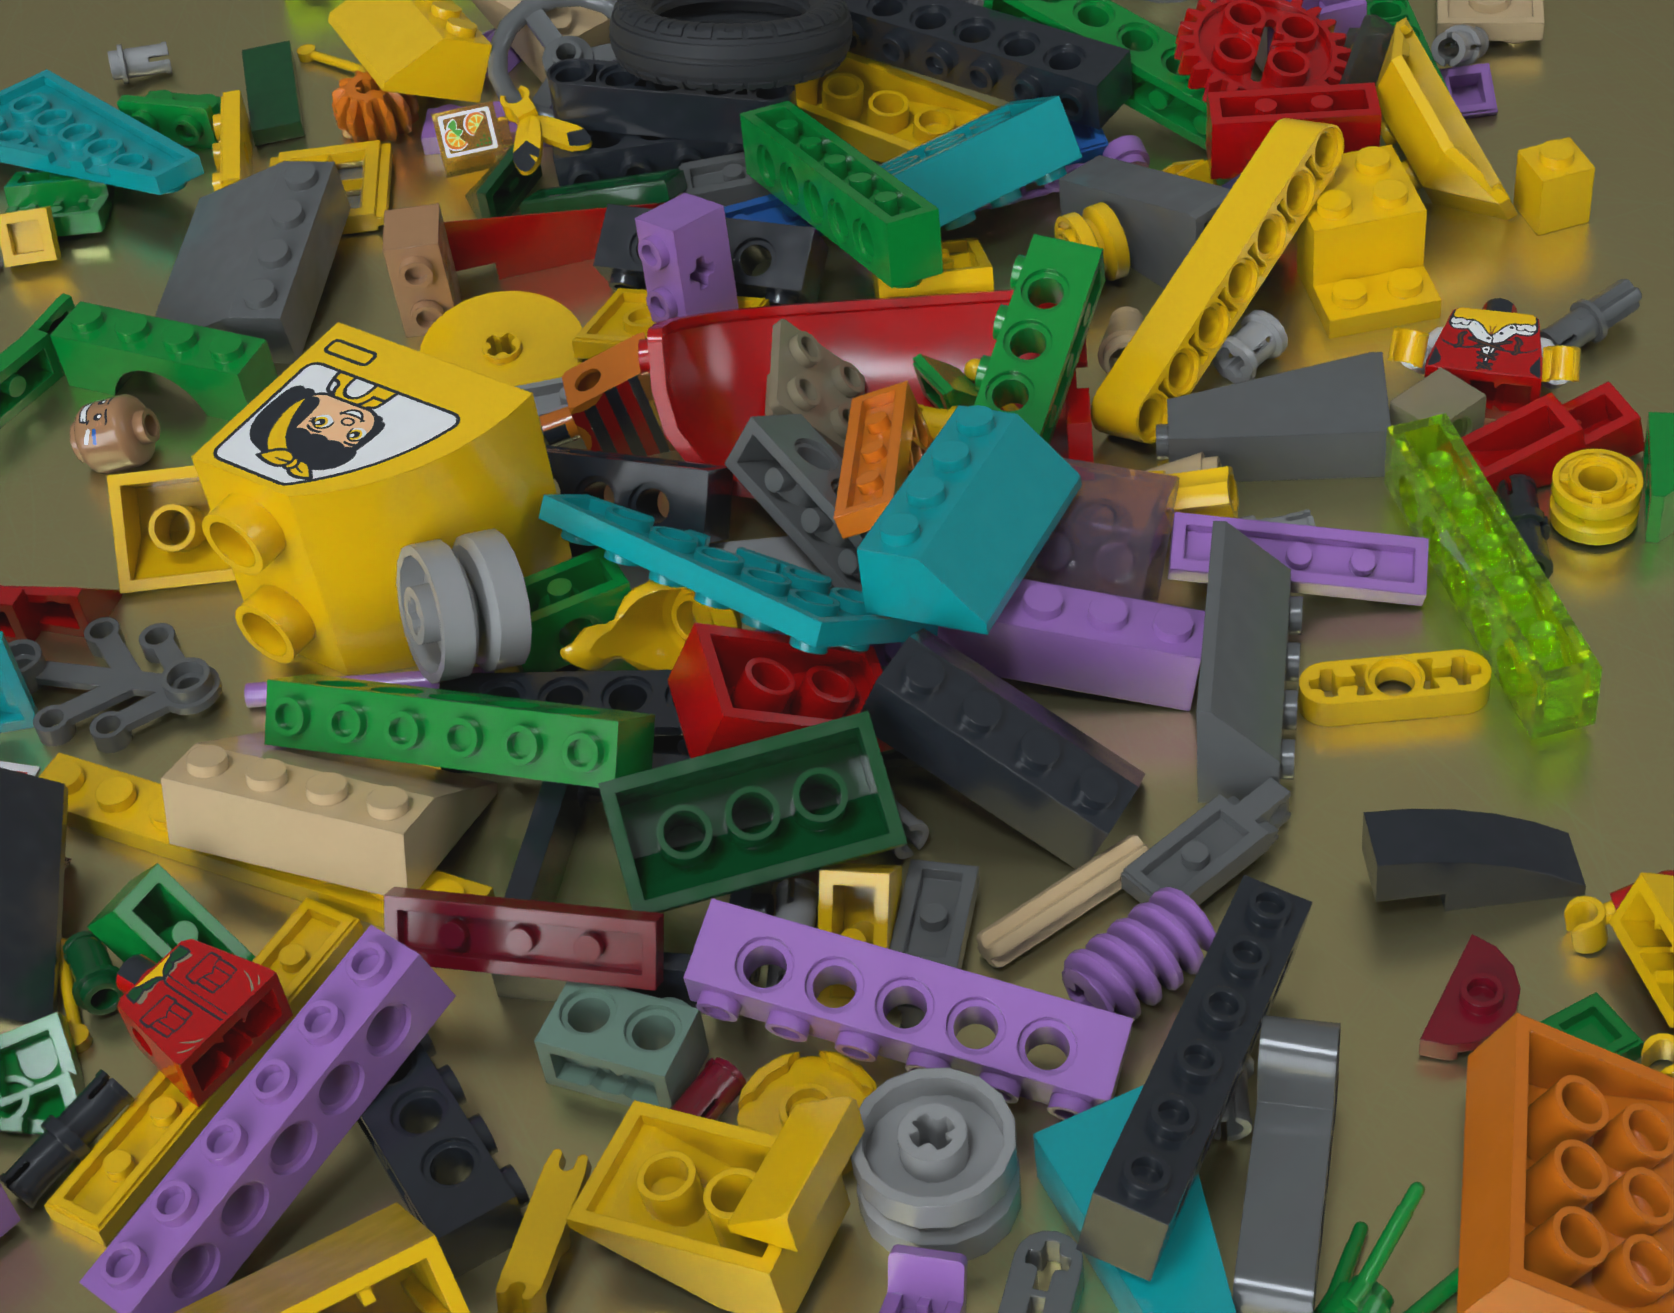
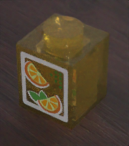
(471, 138)

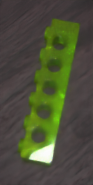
(1492, 578)

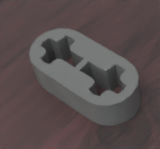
(1031, 1256)

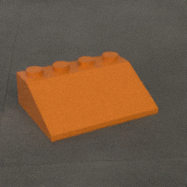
(1565, 1178)

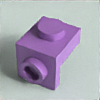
(925, 1281)

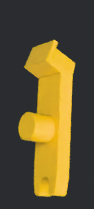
(541, 1236)

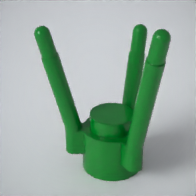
(1363, 1292)

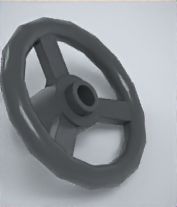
(555, 45)

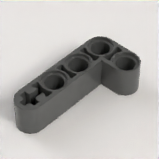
(1288, 1167)

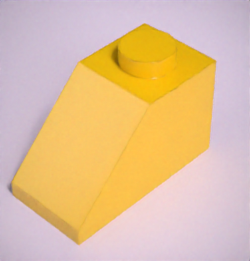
(858, 904)

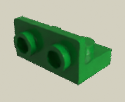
(176, 115)

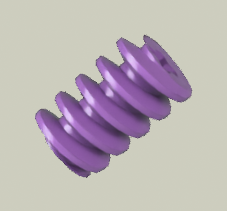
(1140, 955)

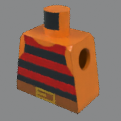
(609, 405)

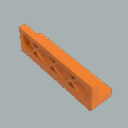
(880, 451)

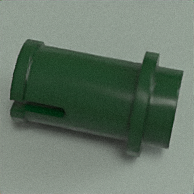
(93, 973)

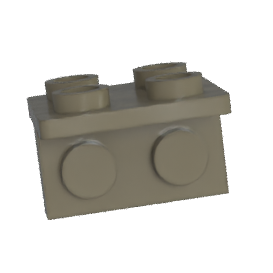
(811, 383)

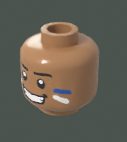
(114, 434)

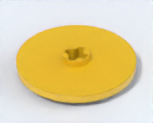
(504, 322)

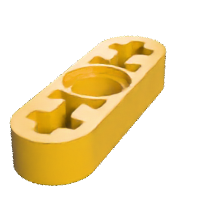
(1438, 667)

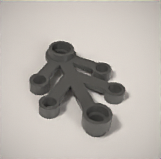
(182, 688)

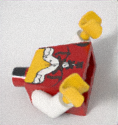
(1492, 352)

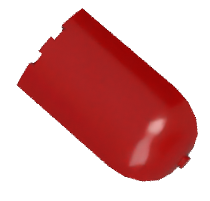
(715, 365)

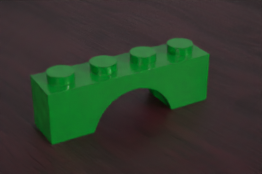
(216, 367)

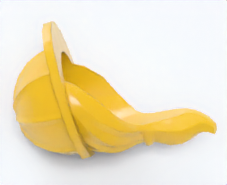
(646, 629)

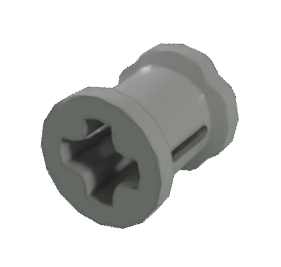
(1250, 346)

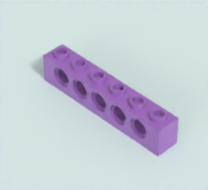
(741, 940)
(273, 1131)

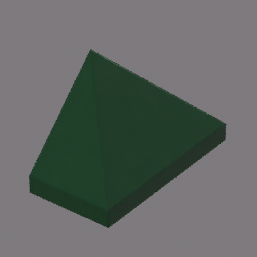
(501, 188)

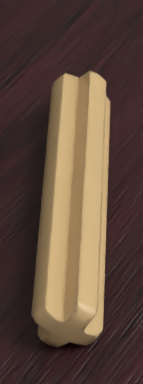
(1058, 904)

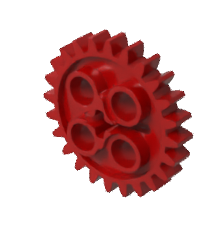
(1223, 37)

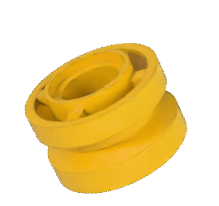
(1099, 229)
(1595, 496)

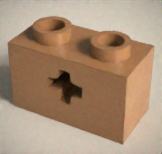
(420, 266)

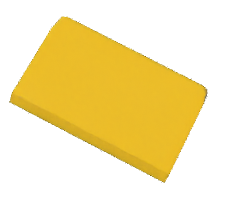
(799, 1172)

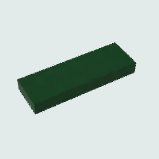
(272, 93)
(625, 191)

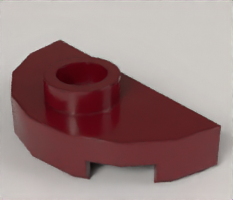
(1474, 1003)

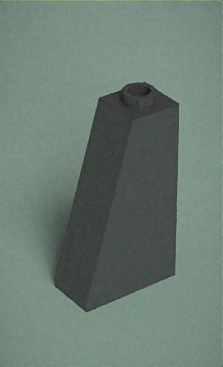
(1155, 208)
(1288, 424)

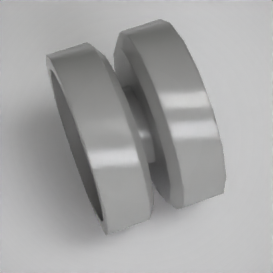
(463, 605)
(938, 1163)

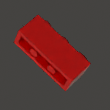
(1243, 118)

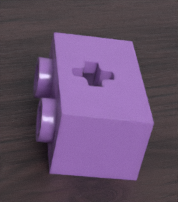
(686, 258)

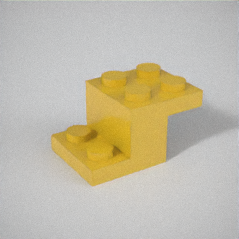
(1367, 248)

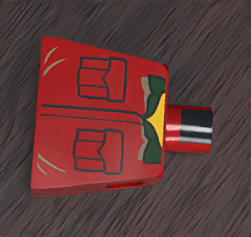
(200, 1013)

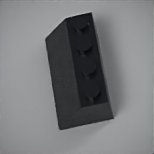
(1000, 748)
(30, 895)

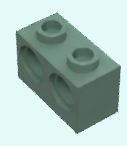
(621, 1044)

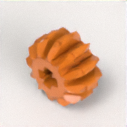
(372, 114)

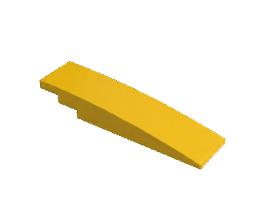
(885, 108)

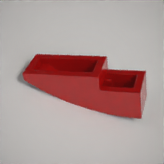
(1546, 431)

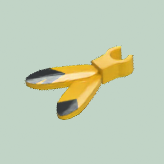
(536, 129)

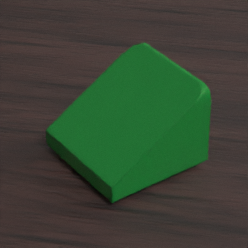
(944, 383)

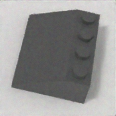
(261, 255)

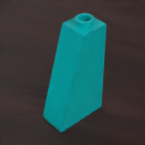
(1190, 1269)

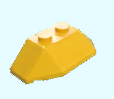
(1433, 132)

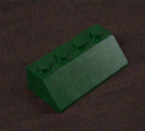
(752, 814)

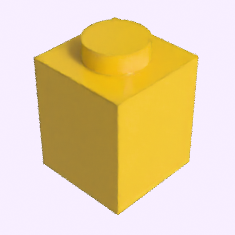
(1553, 185)

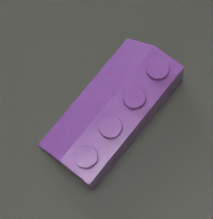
(1091, 644)

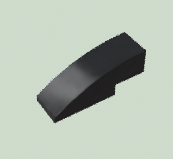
(1467, 858)

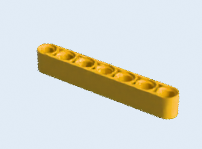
(1218, 278)

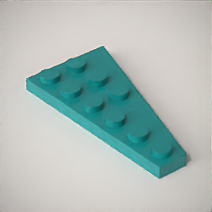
(74, 134)
(760, 587)

